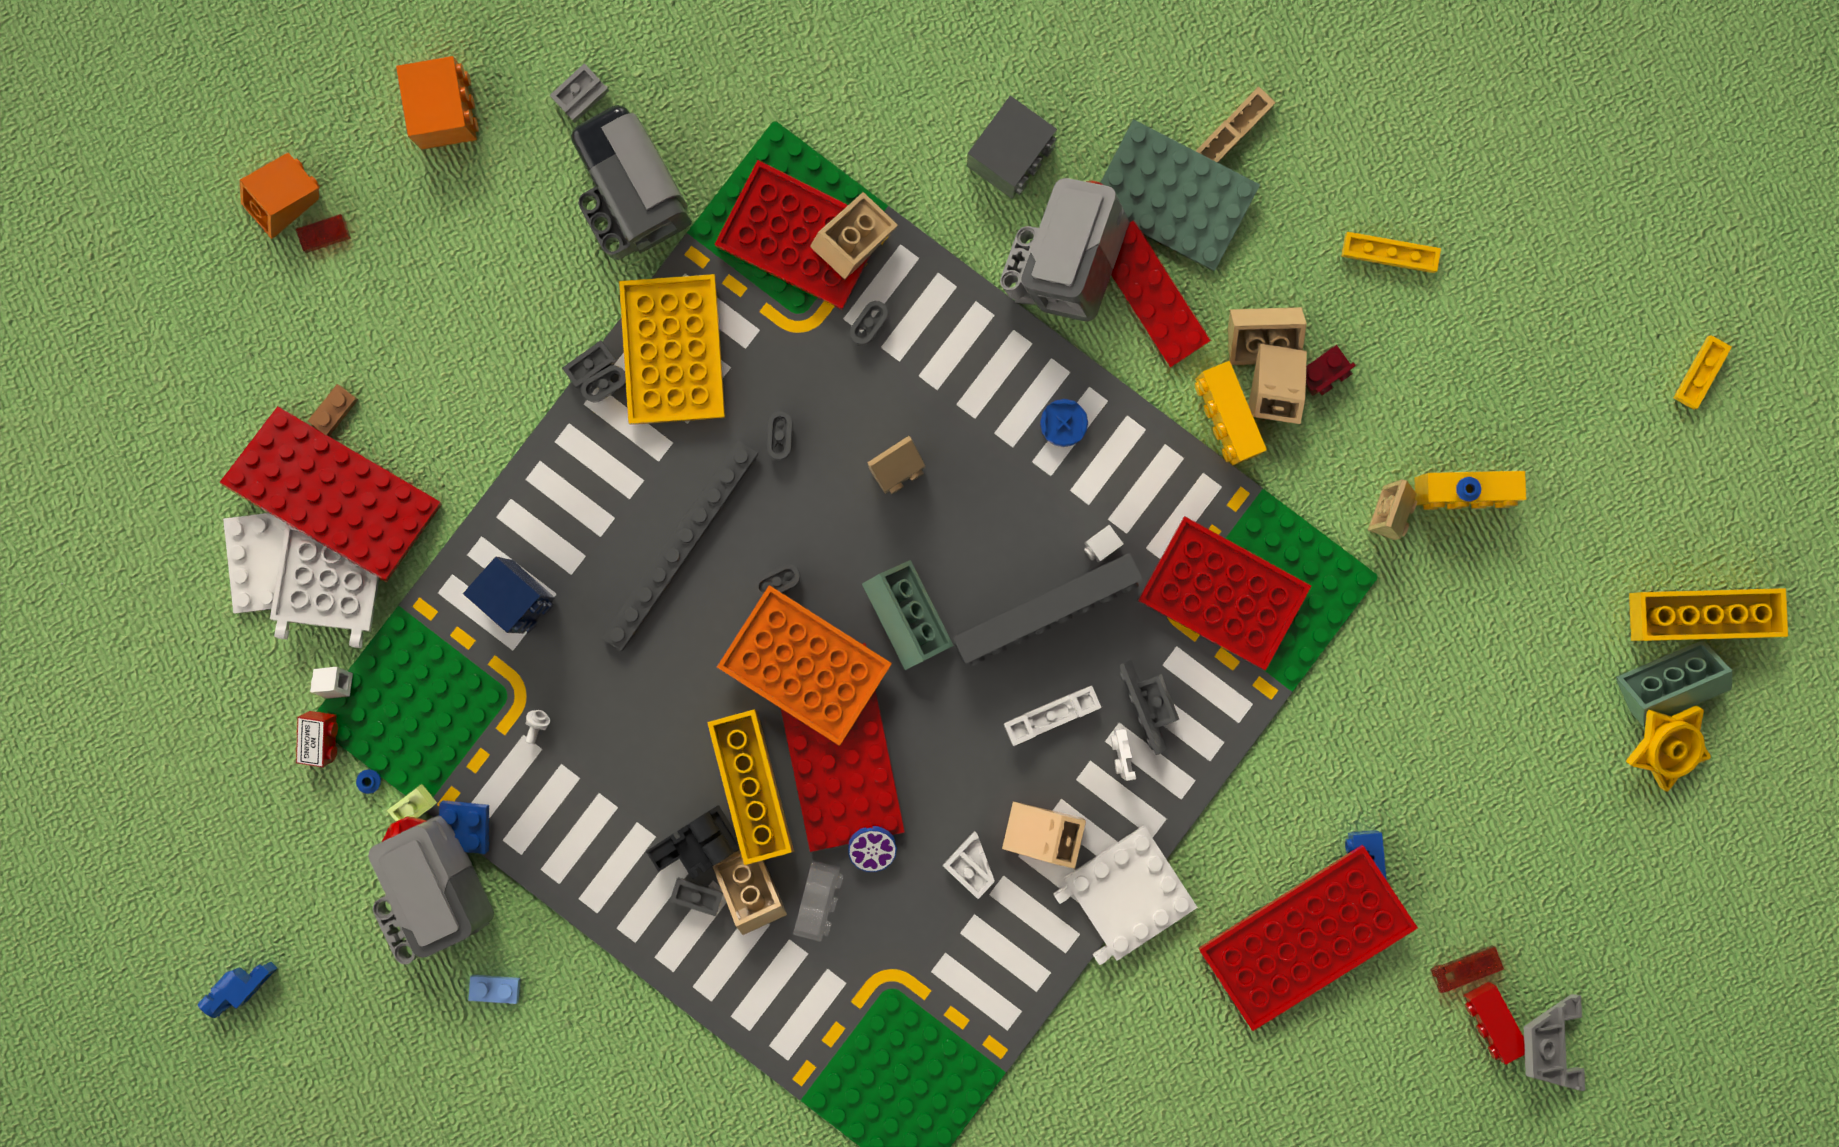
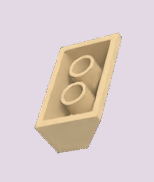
(1263, 326)

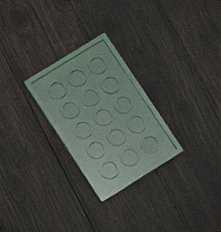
(1178, 194)

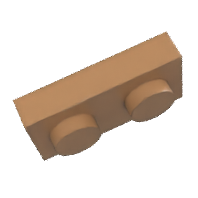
(333, 410)

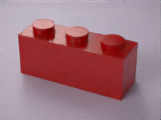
(1495, 1023)

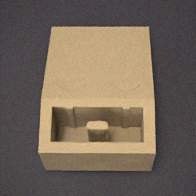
(1279, 384)
(1044, 834)

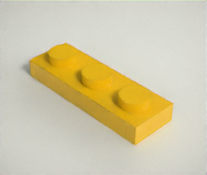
(1702, 372)

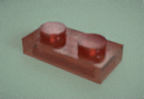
(323, 233)

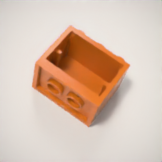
(437, 102)

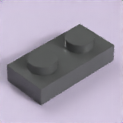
(589, 364)
(696, 896)

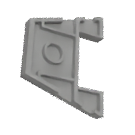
(1547, 1046)

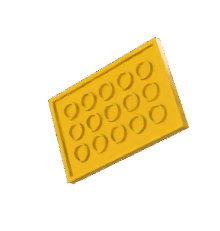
(672, 349)

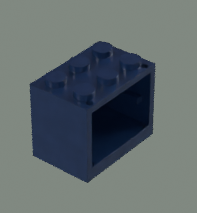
(509, 596)

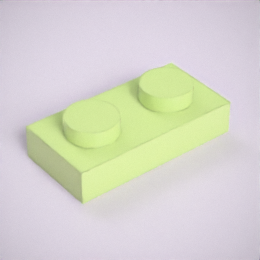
(413, 804)

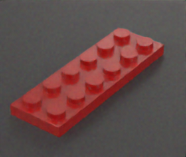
(1157, 299)

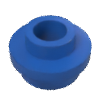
(1461, 489)
(375, 781)

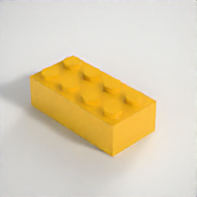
(1229, 413)
(1497, 488)

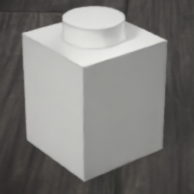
(1102, 544)
(331, 682)

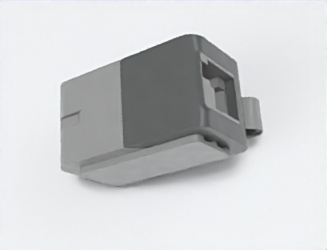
(1070, 251)
(429, 888)

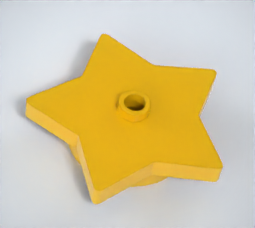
(1671, 746)

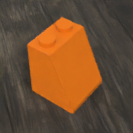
(278, 193)

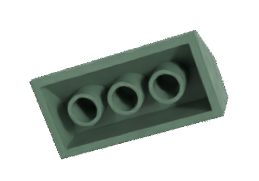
(907, 614)
(1675, 681)

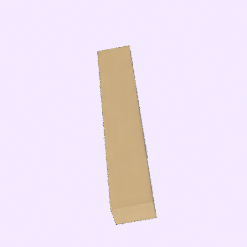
(1237, 125)

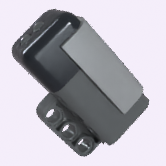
(630, 182)

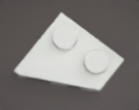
(1123, 763)
(970, 866)

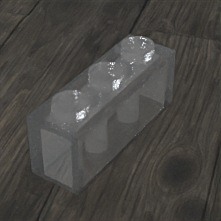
(818, 901)

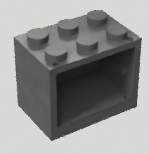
(1012, 147)

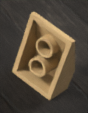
(853, 235)
(897, 465)
(1393, 510)
(749, 893)

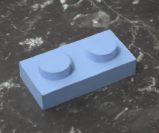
(494, 989)

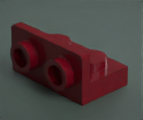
(1327, 369)

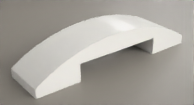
(1052, 715)

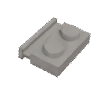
(579, 93)

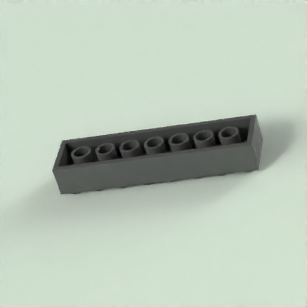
(1048, 608)

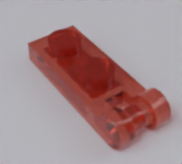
(1467, 969)

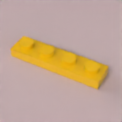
(1391, 252)

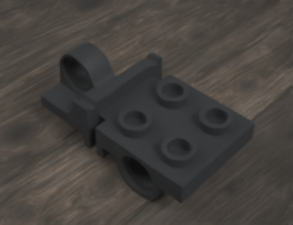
(700, 844)

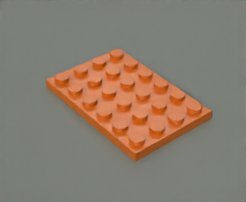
(804, 665)

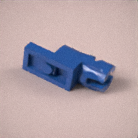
(235, 989)

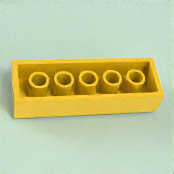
(1708, 614)
(750, 787)

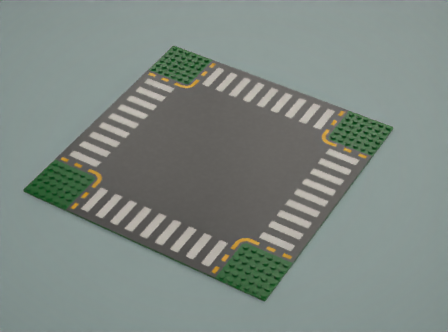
(919, 985)

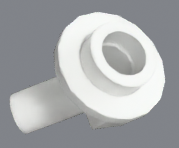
(536, 720)

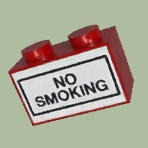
(316, 738)

